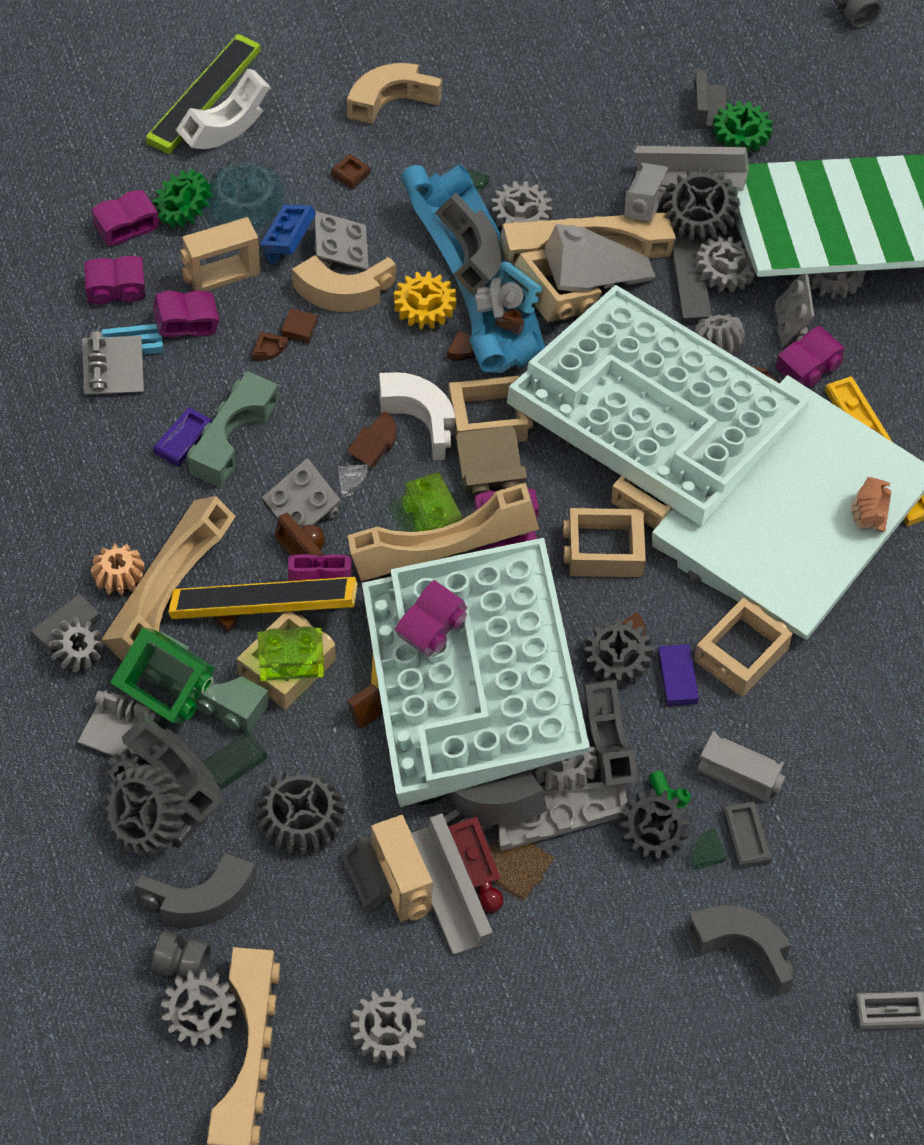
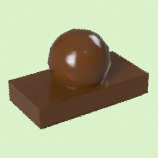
(297, 539)

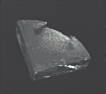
(351, 478)

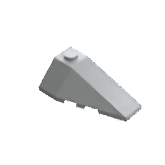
(587, 260)

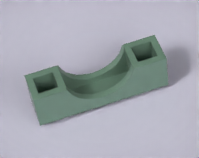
(250, 402)
(235, 702)

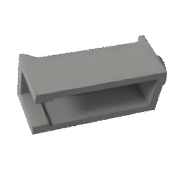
(645, 192)
(741, 768)

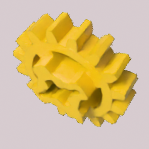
(424, 300)

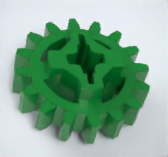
(755, 125)
(182, 198)

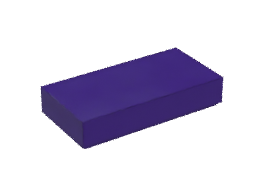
(181, 436)
(678, 675)

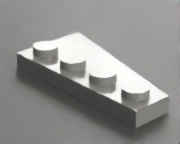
(566, 813)

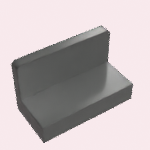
(706, 100)

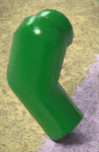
(659, 783)

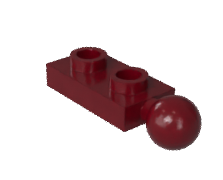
(478, 862)

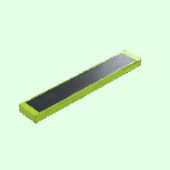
(204, 91)

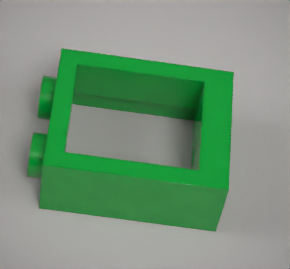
(137, 660)

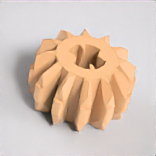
(117, 569)

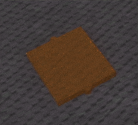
(520, 867)

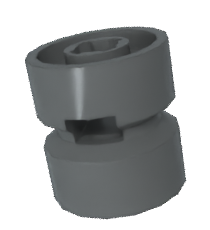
(859, 12)
(177, 956)

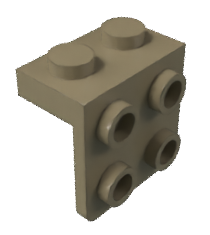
(489, 459)

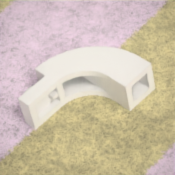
(228, 120)
(420, 398)

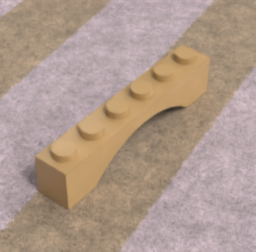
(646, 237)
(501, 517)
(192, 538)
(251, 982)

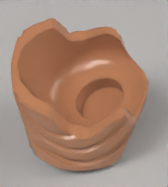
(871, 504)

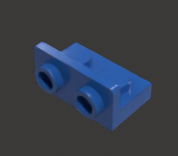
(286, 231)

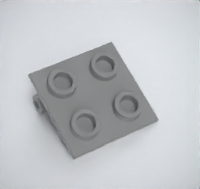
(340, 241)
(794, 311)
(112, 364)
(303, 496)
(112, 720)

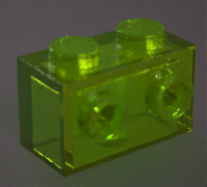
(430, 503)
(290, 653)

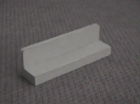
(678, 159)
(453, 892)

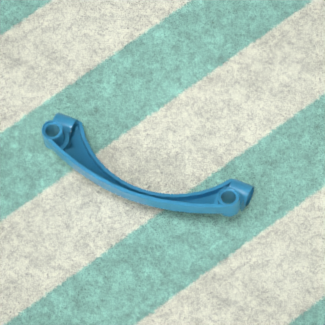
(492, 345)

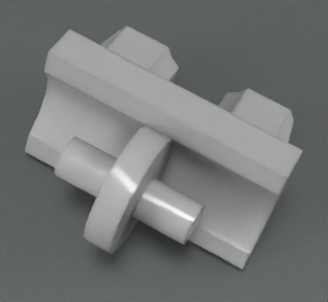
(496, 298)

